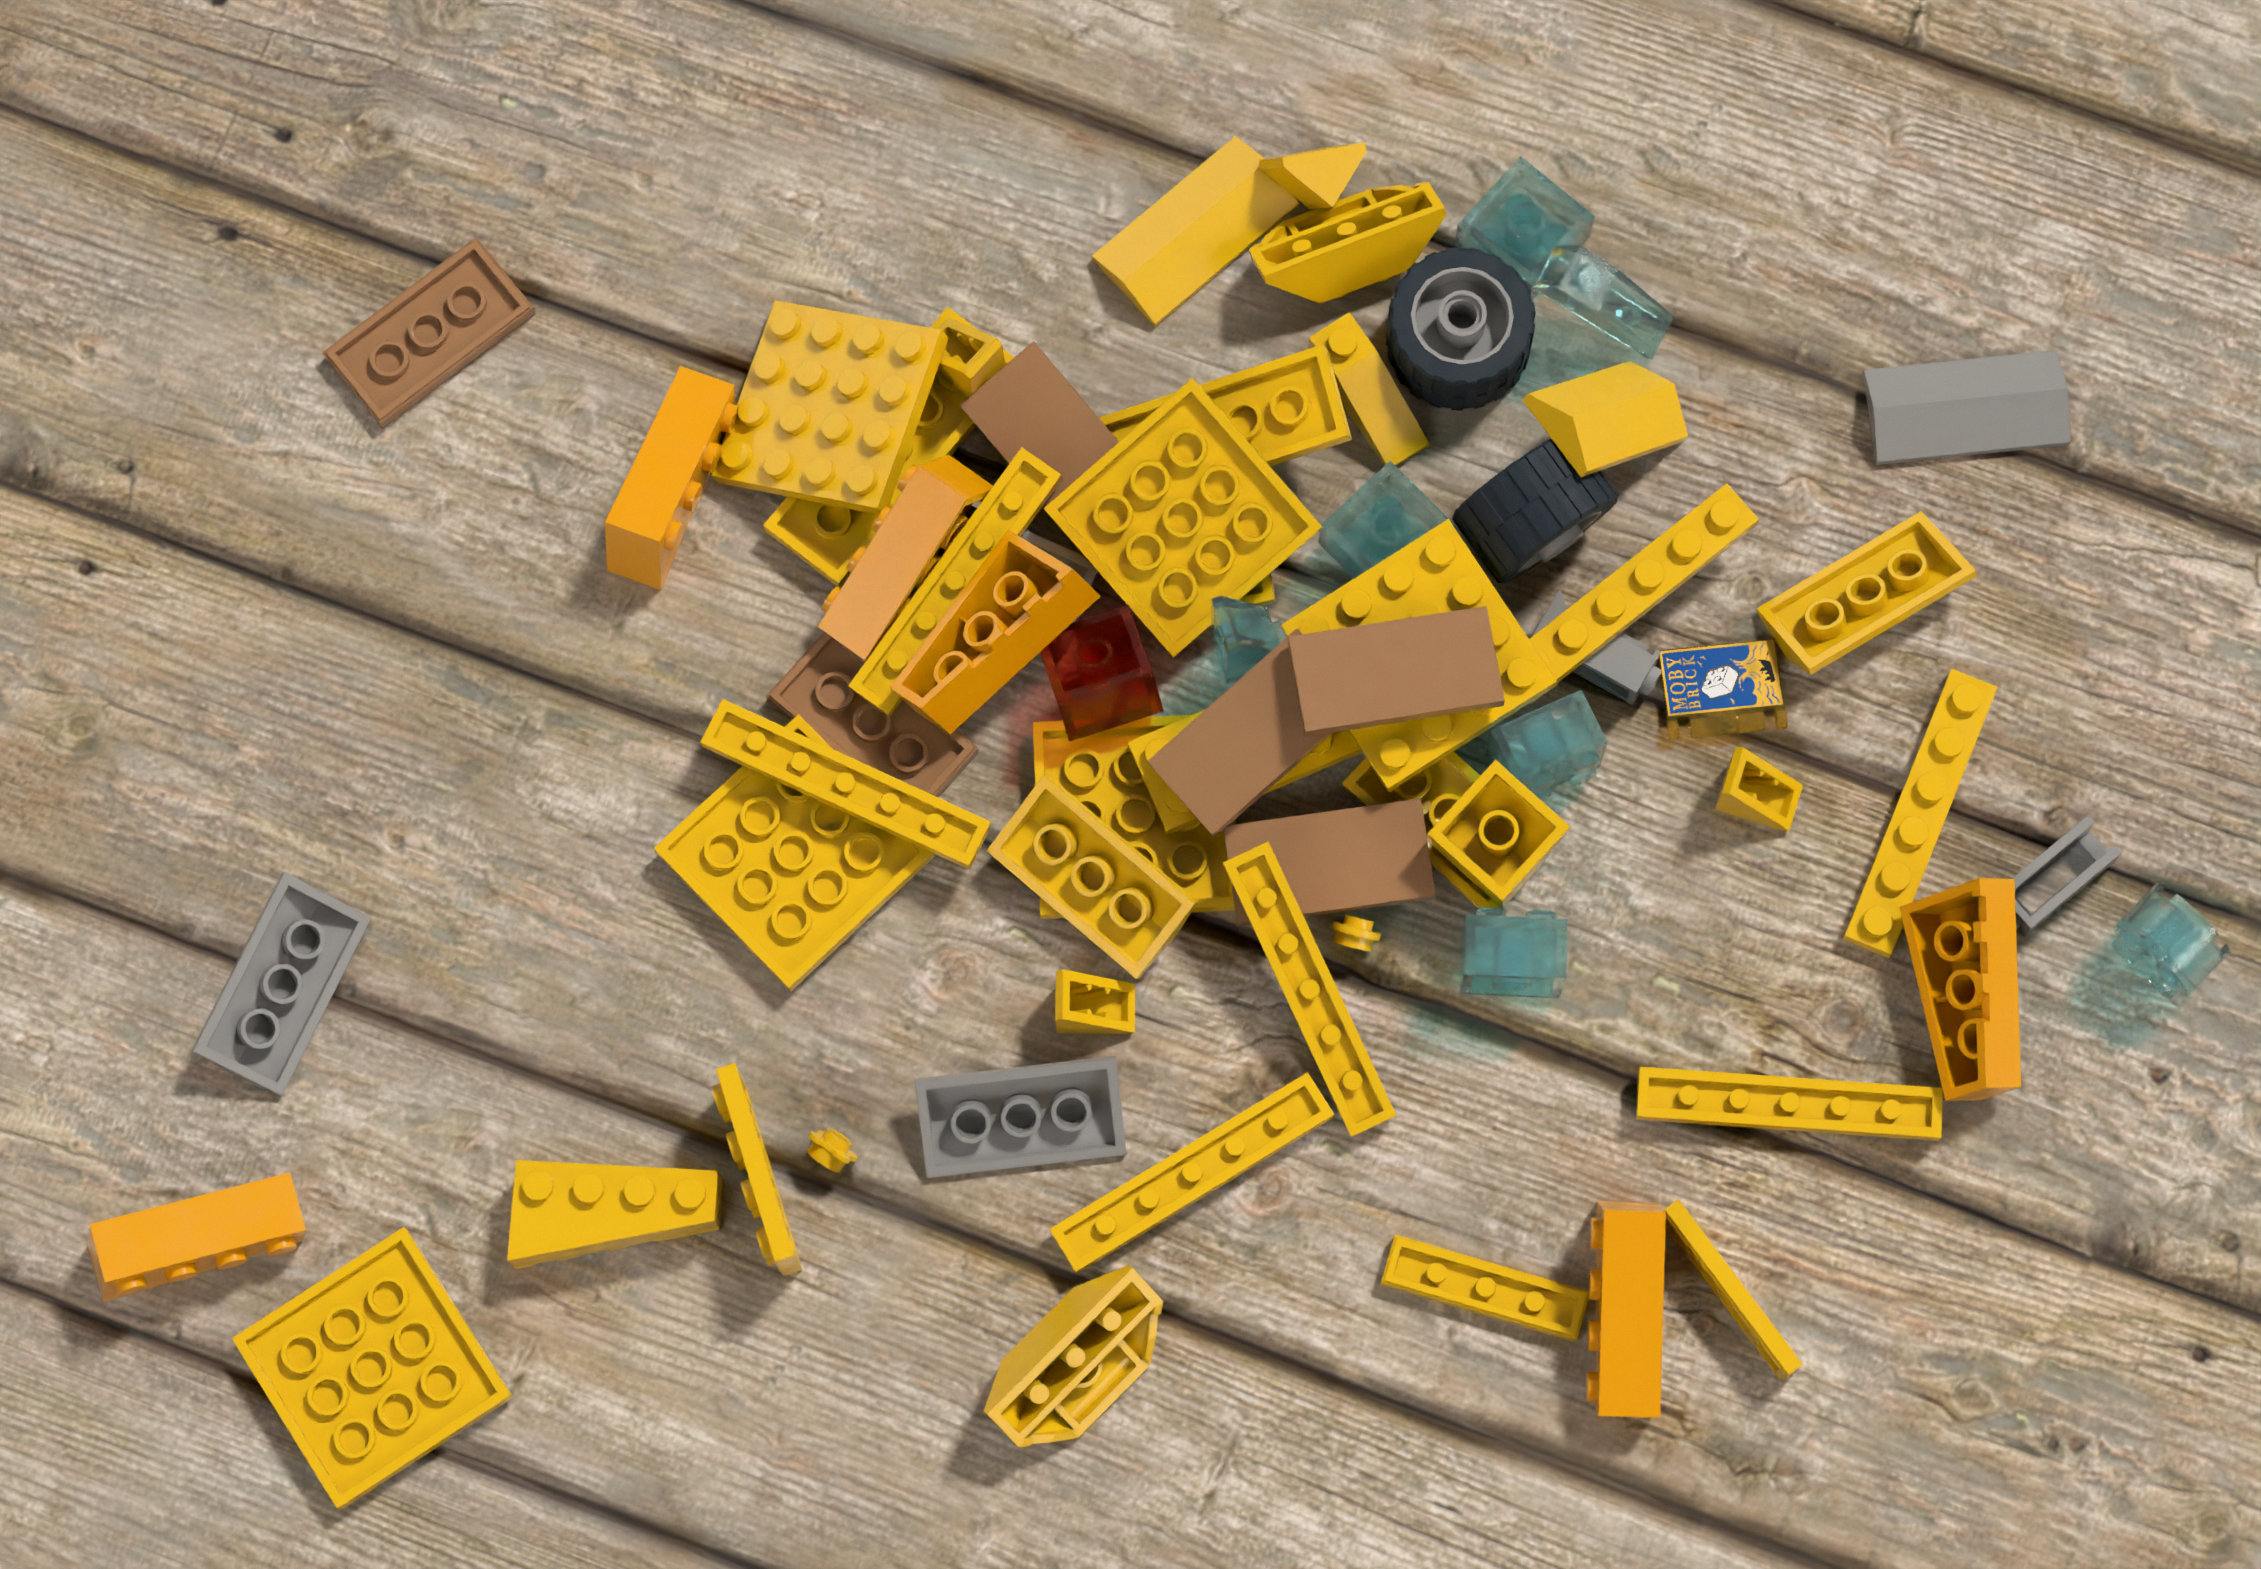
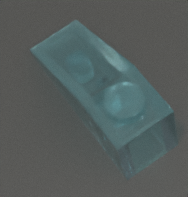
(1604, 298)
(1242, 635)

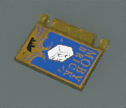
(1722, 688)

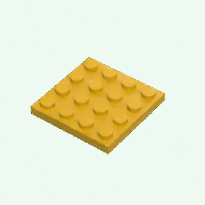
(830, 407)
(1182, 516)
(1421, 580)
(1108, 783)
(787, 868)
(372, 1368)

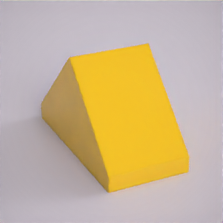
(1316, 175)
(969, 356)
(1758, 791)
(1093, 1004)

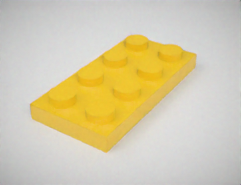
(750, 1154)

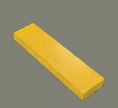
(1485, 1288)
(1730, 1291)

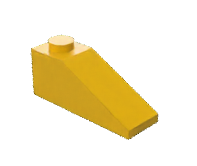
(1370, 392)

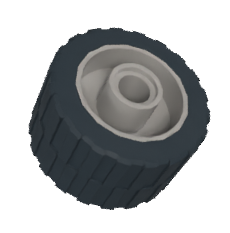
(1460, 328)
(1532, 511)

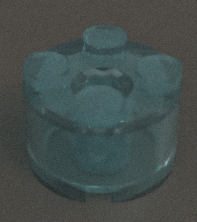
(2169, 942)

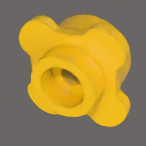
(831, 1149)

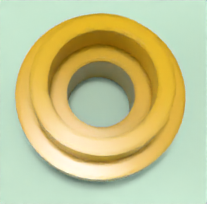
(1355, 933)

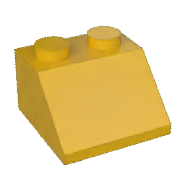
(1498, 833)

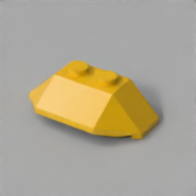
(1351, 244)
(1076, 1360)

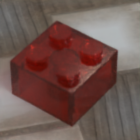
(1100, 674)

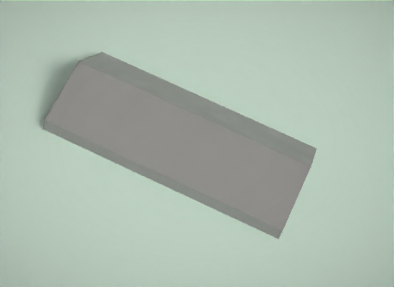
(1967, 407)
(281, 984)
(1020, 1116)

